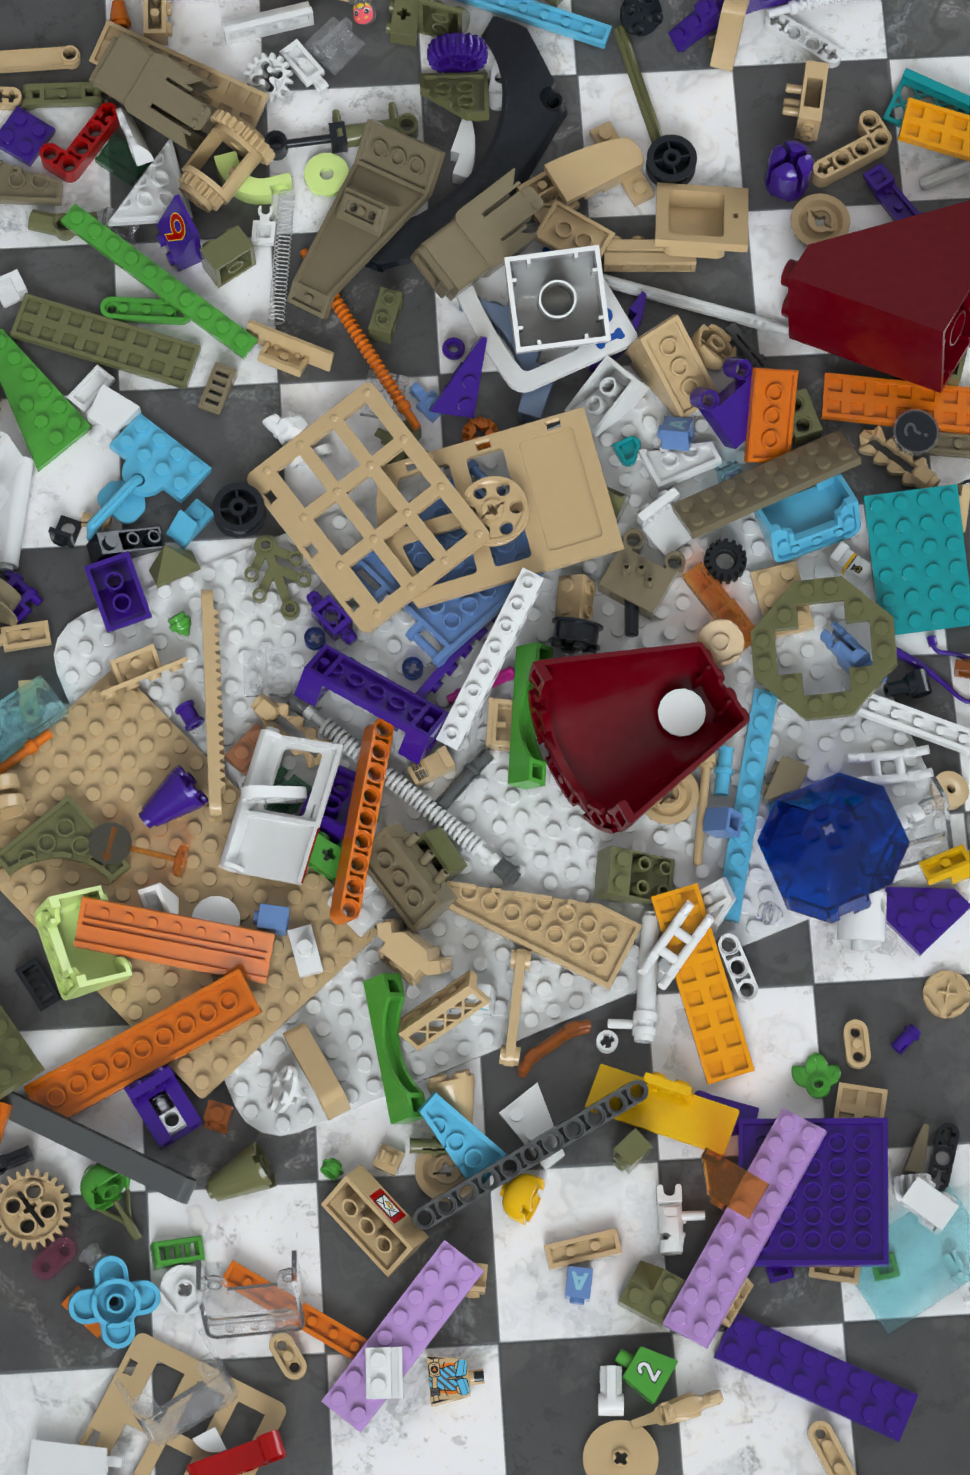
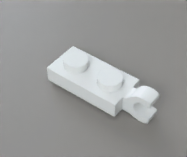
(305, 66)

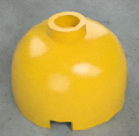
(521, 1197)

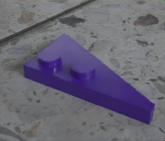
(461, 393)

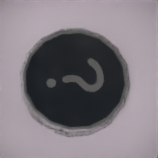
(915, 432)

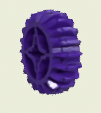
(457, 53)

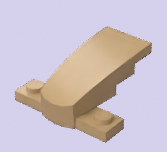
(601, 168)

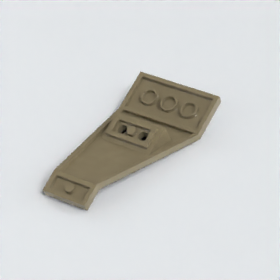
(388, 177)

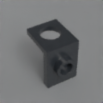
(64, 538)

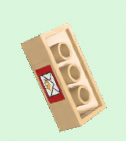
(374, 1220)

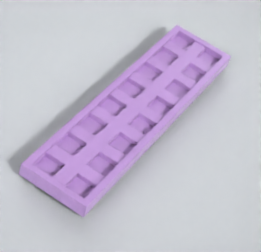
(408, 1325)

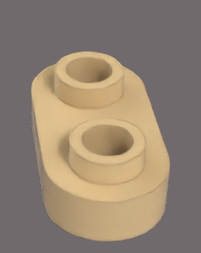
(856, 1044)
(288, 1356)

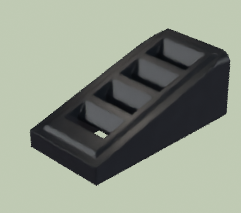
(40, 971)

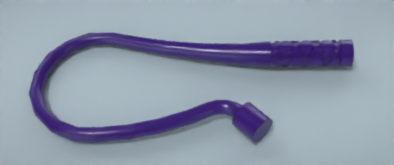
(913, 661)

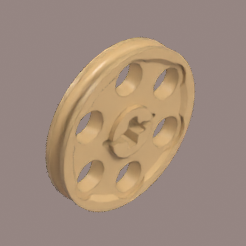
(502, 504)

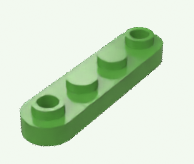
(142, 311)

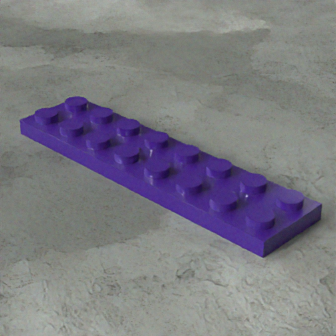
(816, 1377)

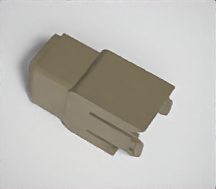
(152, 87)
(475, 244)

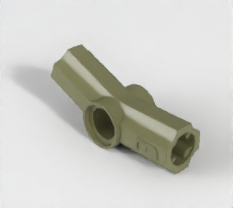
(50, 223)

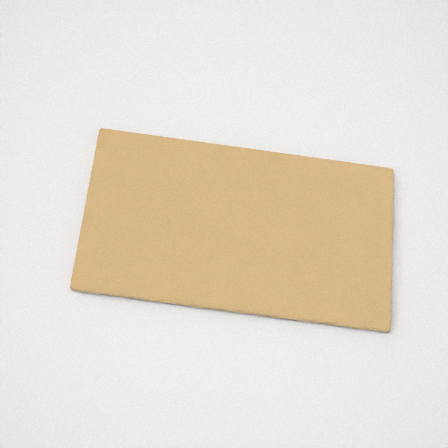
(110, 764)

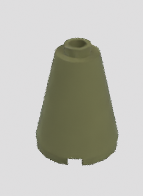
(242, 1175)

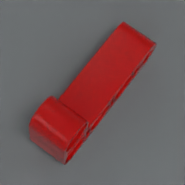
(84, 140)
(242, 1458)

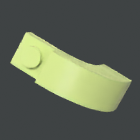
(254, 190)

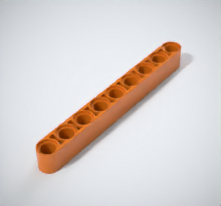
(354, 828)

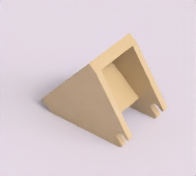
(670, 365)

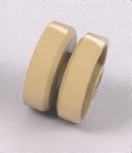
(11, 802)

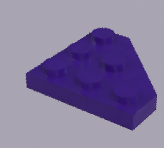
(923, 913)

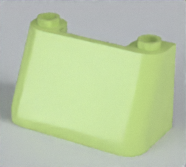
(74, 968)

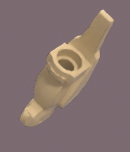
(679, 1409)

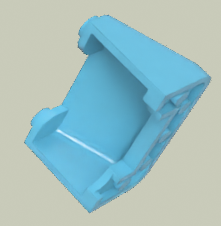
(810, 519)

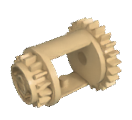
(240, 138)

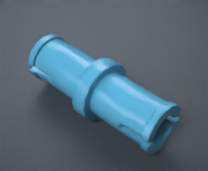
(723, 771)

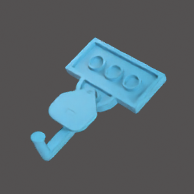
(150, 458)

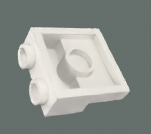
(373, 908)

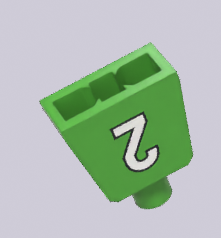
(646, 1371)

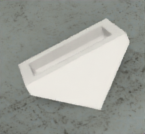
(159, 898)

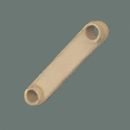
(39, 59)
(510, 1052)

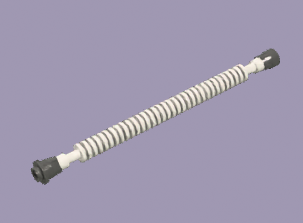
(503, 868)

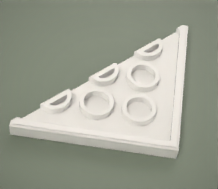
(152, 192)

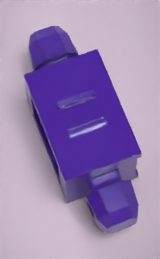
(328, 604)

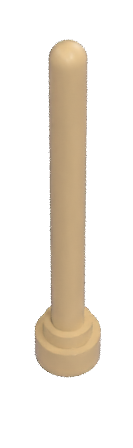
(702, 805)

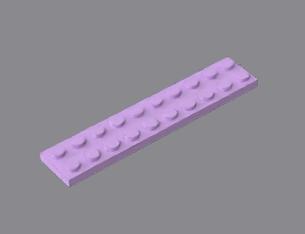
(740, 1240)

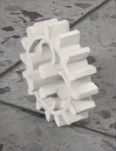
(276, 66)

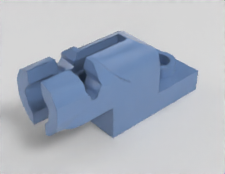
(847, 649)

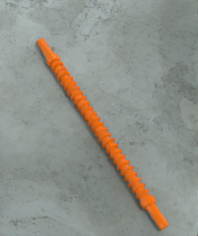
(402, 405)

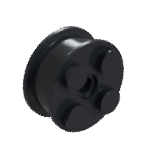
(671, 160)
(239, 523)
(575, 634)

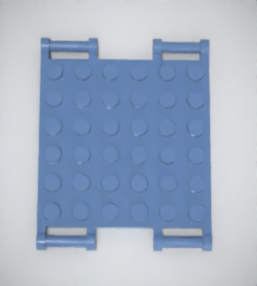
(461, 618)

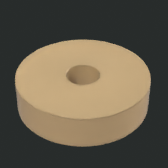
(958, 786)

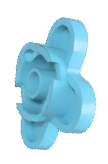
(115, 1321)

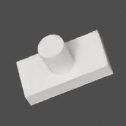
(305, 951)

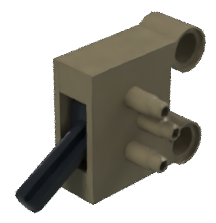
(639, 581)

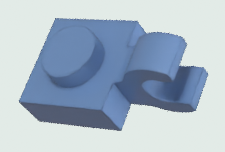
(425, 401)

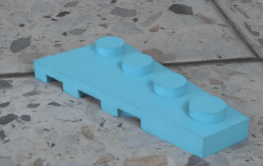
(460, 1138)

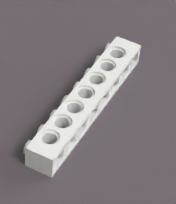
(491, 659)

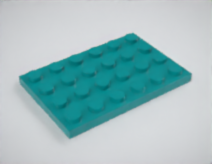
(919, 558)

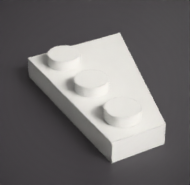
(530, 1118)

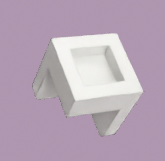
(11, 288)

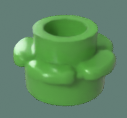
(331, 1168)

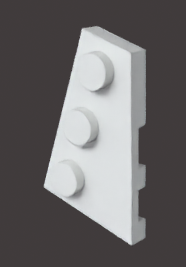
(674, 466)

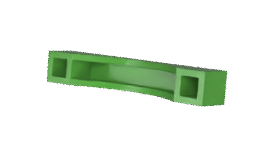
(526, 762)
(384, 1002)

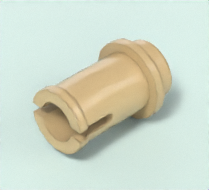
(87, 516)

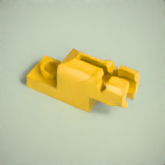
(948, 864)

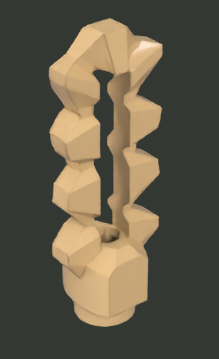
(921, 474)
(270, 711)

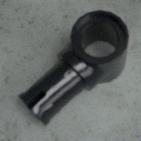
(914, 683)

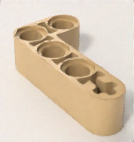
(728, 34)
(848, 153)
(317, 1071)

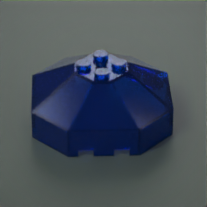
(838, 870)

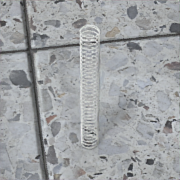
(287, 199)

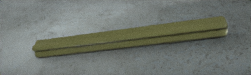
(637, 83)

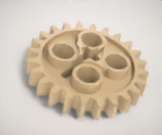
(49, 1196)

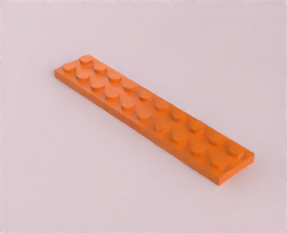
(146, 1046)

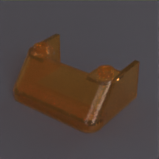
(731, 1184)

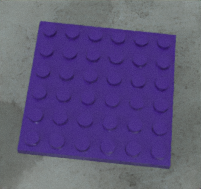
(840, 1202)

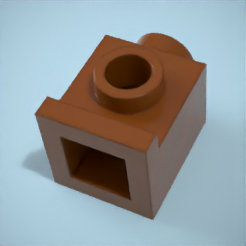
(218, 1116)

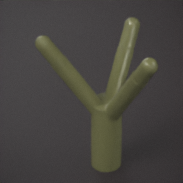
(126, 1218)

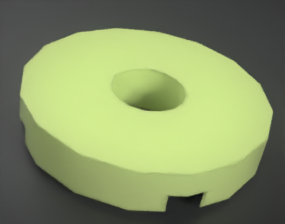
(319, 164)

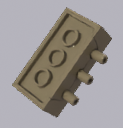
(409, 877)

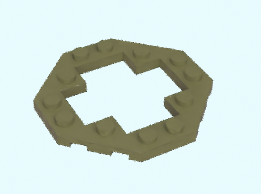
(863, 679)

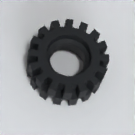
(733, 550)

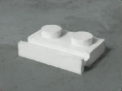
(384, 1372)

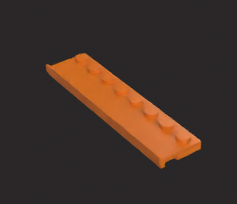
(173, 939)

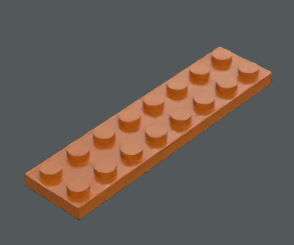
(883, 400)

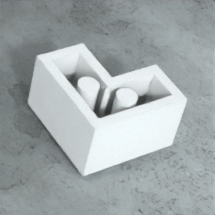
(929, 1204)

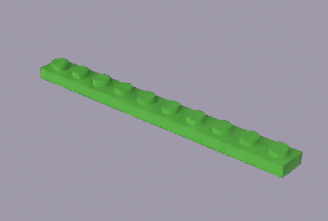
(159, 281)

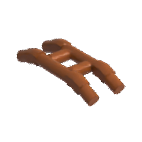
(533, 1055)

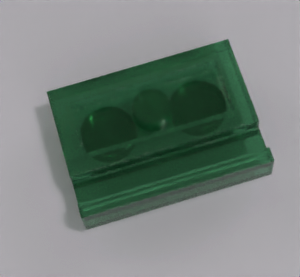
(118, 160)

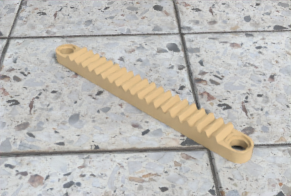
(213, 702)

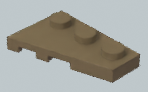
(28, 188)

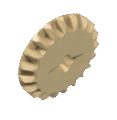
(818, 207)
(680, 807)
(434, 1185)

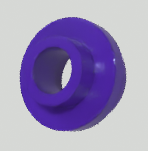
(453, 342)

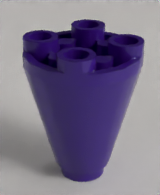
(173, 799)

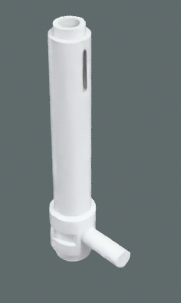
(645, 1014)

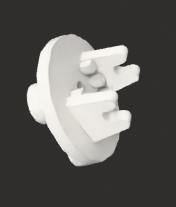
(285, 1087)

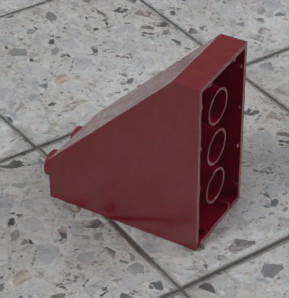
(888, 295)

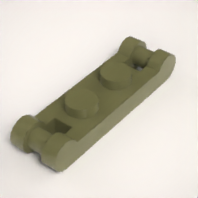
(61, 95)

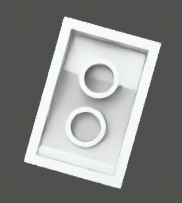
(608, 395)

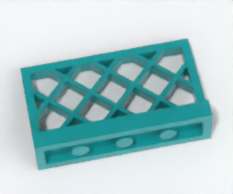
(928, 88)

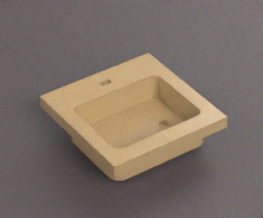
(701, 220)

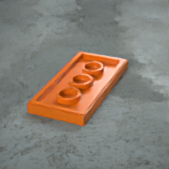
(770, 413)

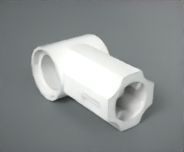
(610, 1396)

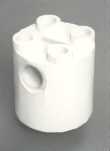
(867, 927)

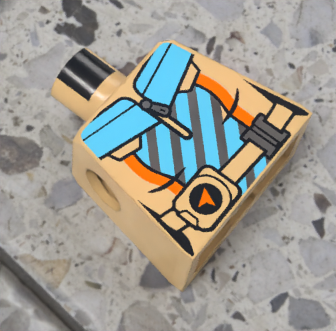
(451, 1379)

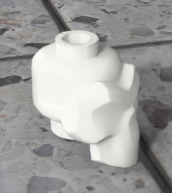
(286, 426)

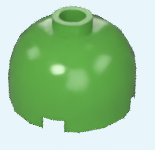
(102, 1186)

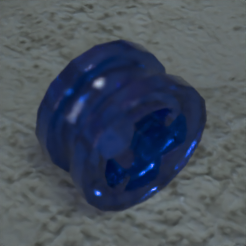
(313, 645)
(416, 674)

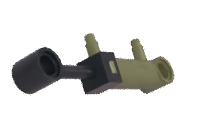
(341, 135)

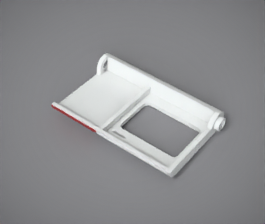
(274, 842)

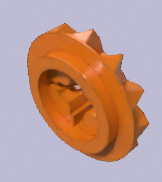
(469, 430)

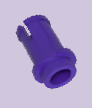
(905, 1039)

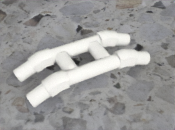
(896, 755)
(675, 930)

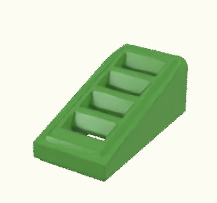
(175, 1243)

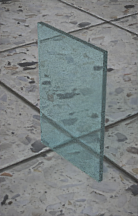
(920, 1268)

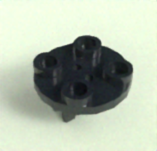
(632, 19)

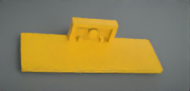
(668, 1109)

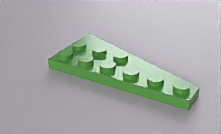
(40, 409)

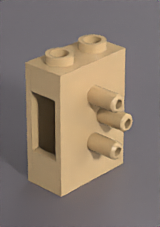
(810, 105)

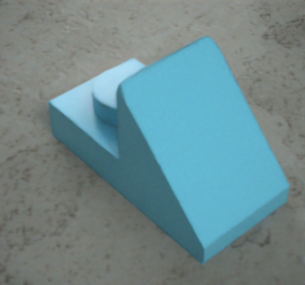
(189, 523)

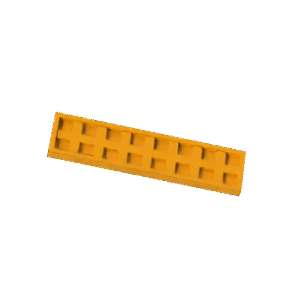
(936, 129)
(705, 991)

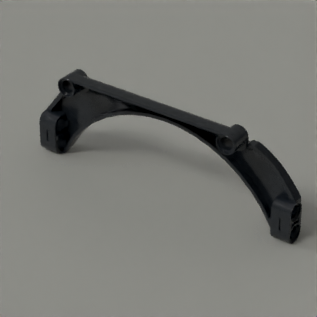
(521, 138)

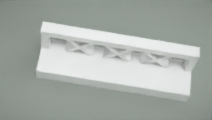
(267, 23)

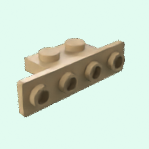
(287, 351)
(137, 666)

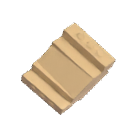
(409, 952)

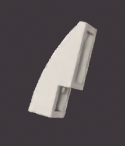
(463, 152)

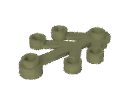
(276, 572)

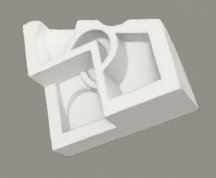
(136, 142)

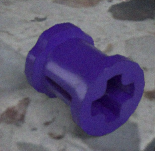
(189, 715)

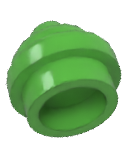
(180, 623)

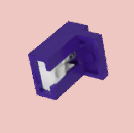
(152, 1088)

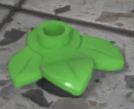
(816, 1072)

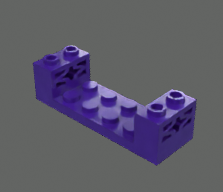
(377, 695)

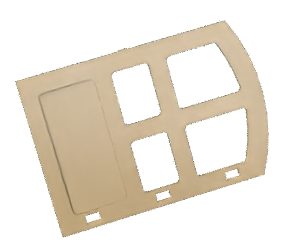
(565, 492)

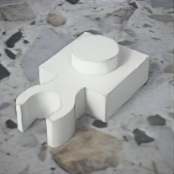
(264, 230)

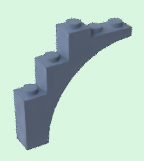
(534, 402)

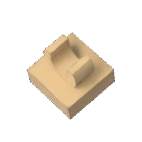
(388, 1159)

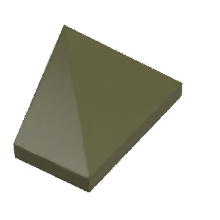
(172, 564)

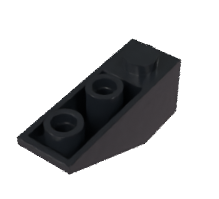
(136, 541)

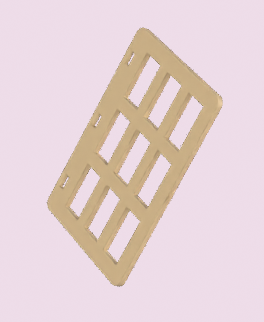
(328, 563)
(115, 1413)

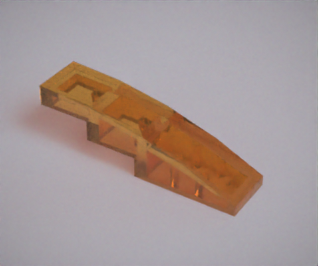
(716, 599)

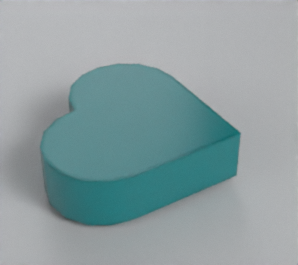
(627, 450)

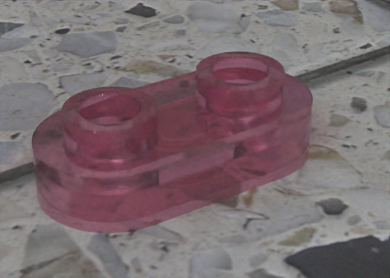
(53, 1257)

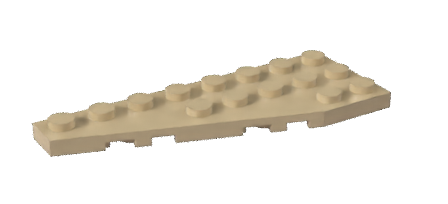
(566, 932)

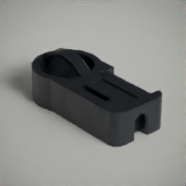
(15, 1159)

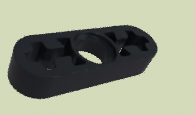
(953, 1141)

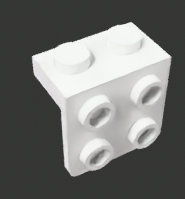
(662, 524)

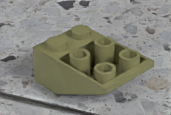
(631, 875)

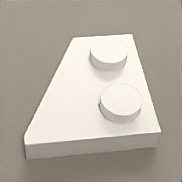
(718, 901)

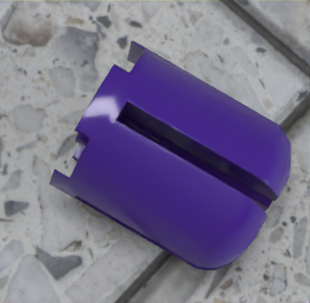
(789, 170)

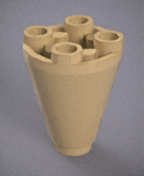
(456, 1091)

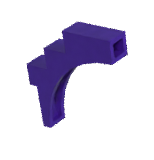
(706, 19)

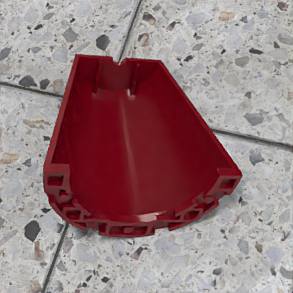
(606, 729)

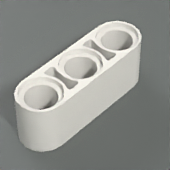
(746, 975)

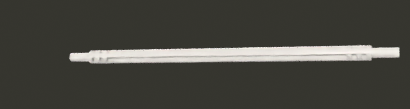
(696, 305)

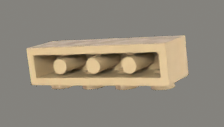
(156, 20)

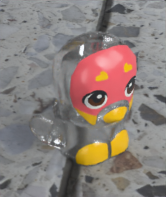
(363, 11)

